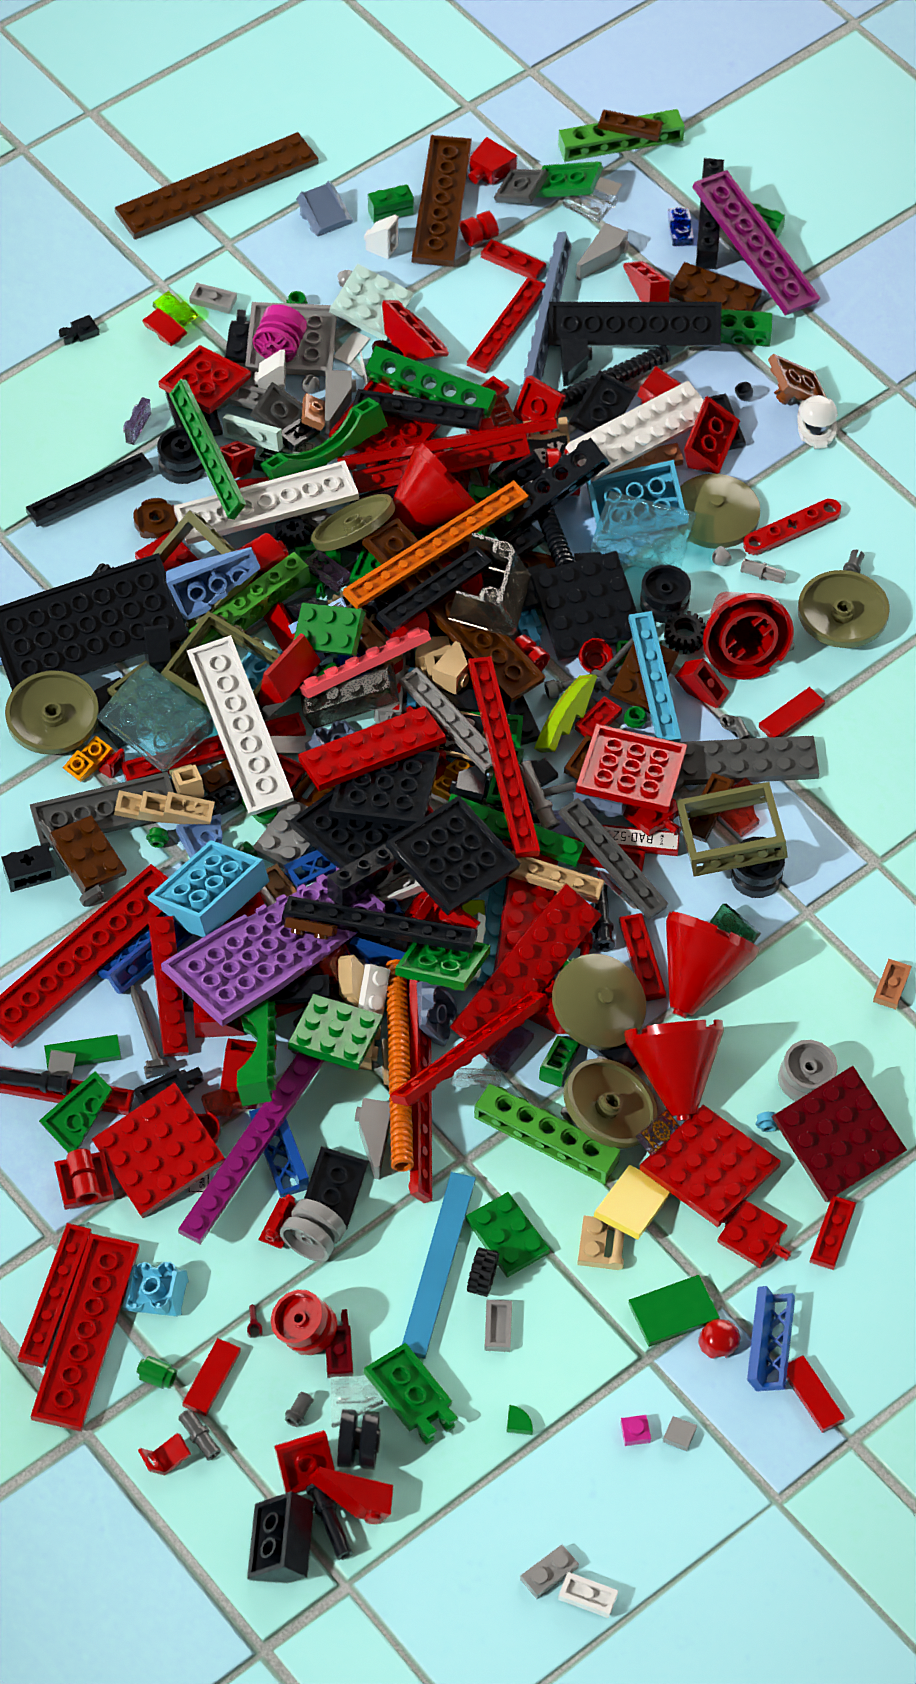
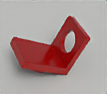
(166, 1456)

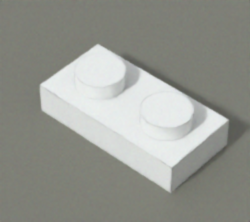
(374, 988)
(588, 1595)

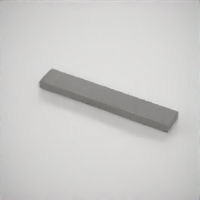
(448, 718)

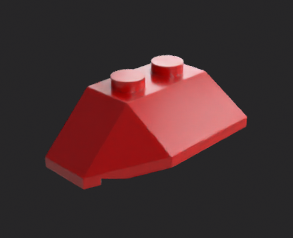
(410, 333)

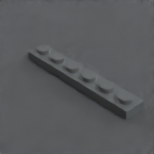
(613, 858)

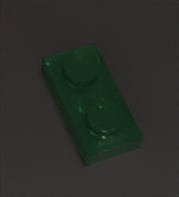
(730, 921)

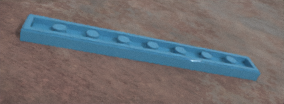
(438, 1263)

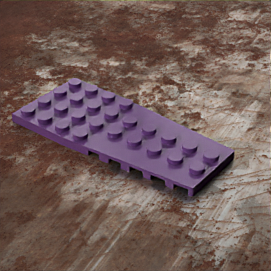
(254, 956)

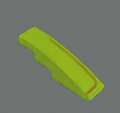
(561, 719)

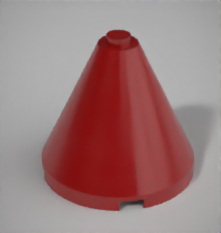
(428, 493)
(747, 634)
(701, 961)
(677, 1060)

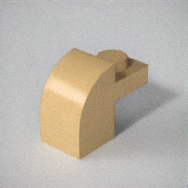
(430, 653)
(187, 781)

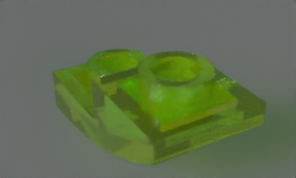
(177, 310)

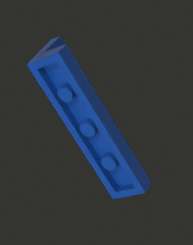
(307, 868)
(373, 952)
(135, 960)
(294, 1160)
(761, 1340)

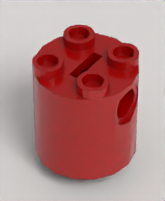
(268, 553)

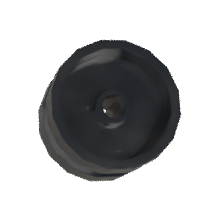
(178, 457)
(665, 591)
(758, 879)
(358, 1439)

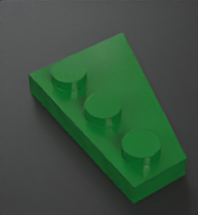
(77, 1112)

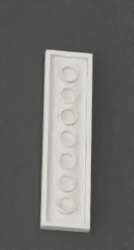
(644, 427)
(276, 500)
(240, 725)

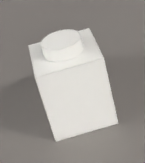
(383, 237)
(272, 370)

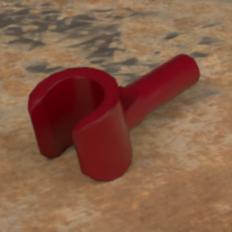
(253, 1321)

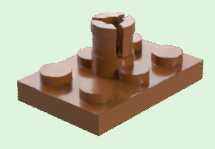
(794, 380)

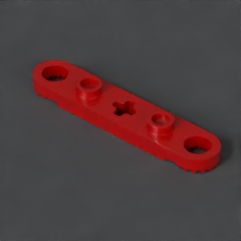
(804, 520)

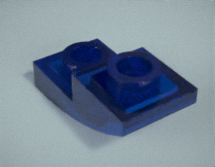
(680, 226)

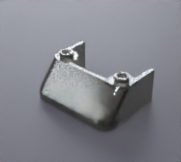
(495, 608)

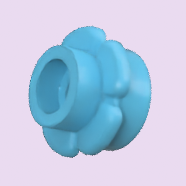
(765, 1122)

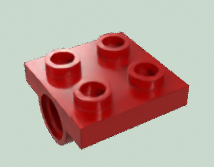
(83, 1178)

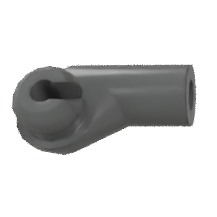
(735, 725)

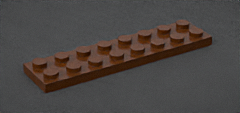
(441, 200)

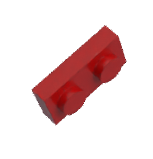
(602, 713)

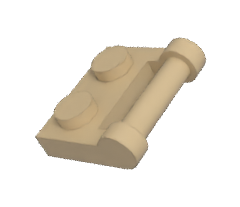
(593, 1245)

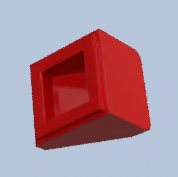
(113, 764)

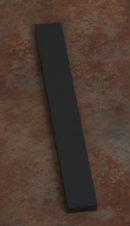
(383, 924)

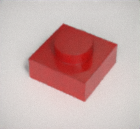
(496, 385)

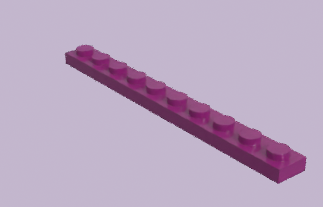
(249, 1148)

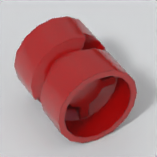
(481, 228)
(534, 653)

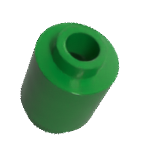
(156, 1372)

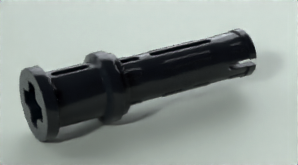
(603, 927)
(44, 1081)
(326, 1510)

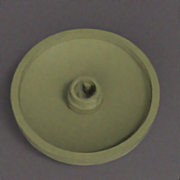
(724, 510)
(353, 522)
(843, 609)
(52, 712)
(598, 1001)
(609, 1102)

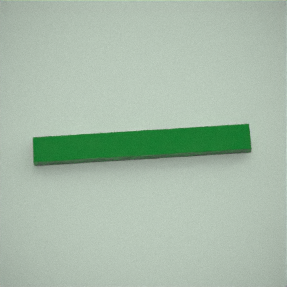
(207, 449)

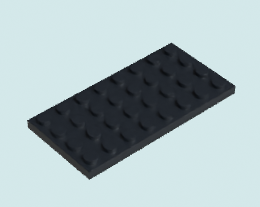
(88, 621)

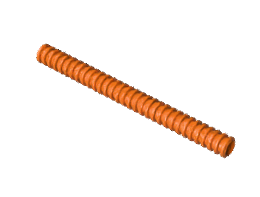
(399, 1069)

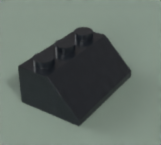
(281, 1539)

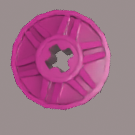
(279, 330)

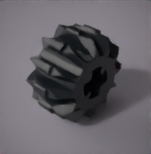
(293, 532)

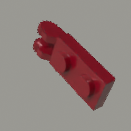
(339, 1351)

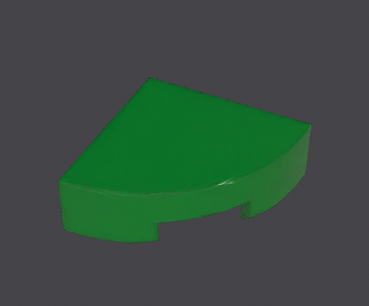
(519, 1421)

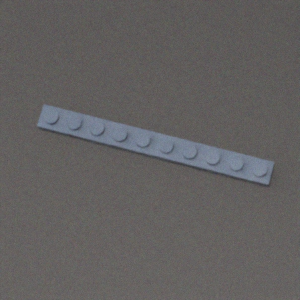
(551, 293)

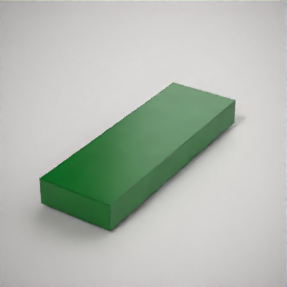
(88, 1050)

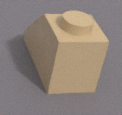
(451, 670)
(350, 979)

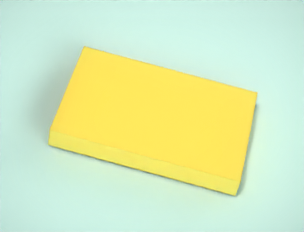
(632, 1202)

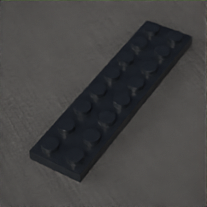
(636, 323)

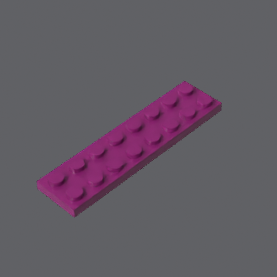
(756, 242)

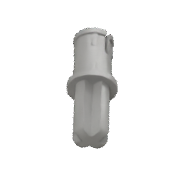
(763, 571)

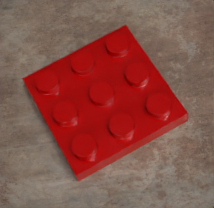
(209, 377)

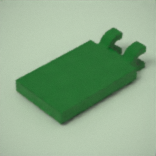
(411, 1392)

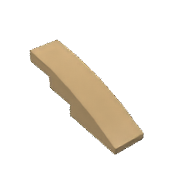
(165, 809)

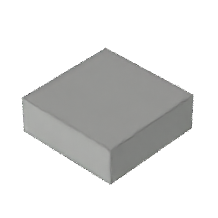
(61, 1062)
(679, 1433)

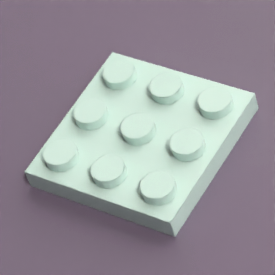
(362, 300)

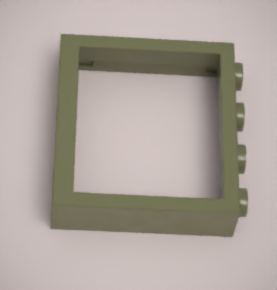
(182, 529)
(220, 625)
(738, 854)

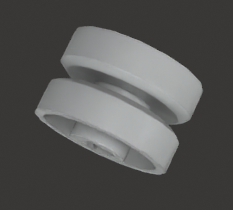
(806, 1068)
(312, 1230)

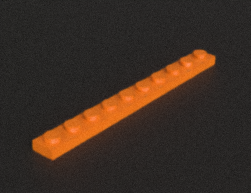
(435, 545)

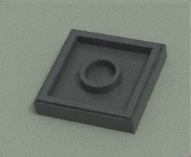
(521, 186)
(277, 408)

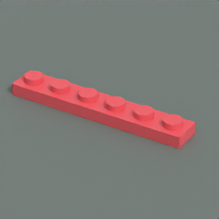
(358, 665)

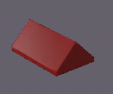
(710, 437)
(288, 672)

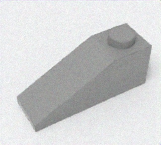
(603, 250)
(338, 395)
(374, 1131)

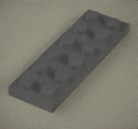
(751, 758)
(98, 803)

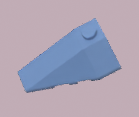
(208, 580)

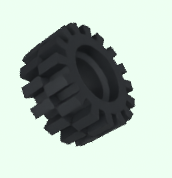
(684, 621)
(482, 1271)

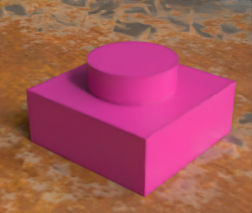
(635, 1430)

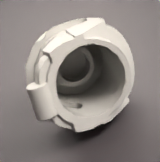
(819, 413)

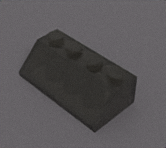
(352, 697)

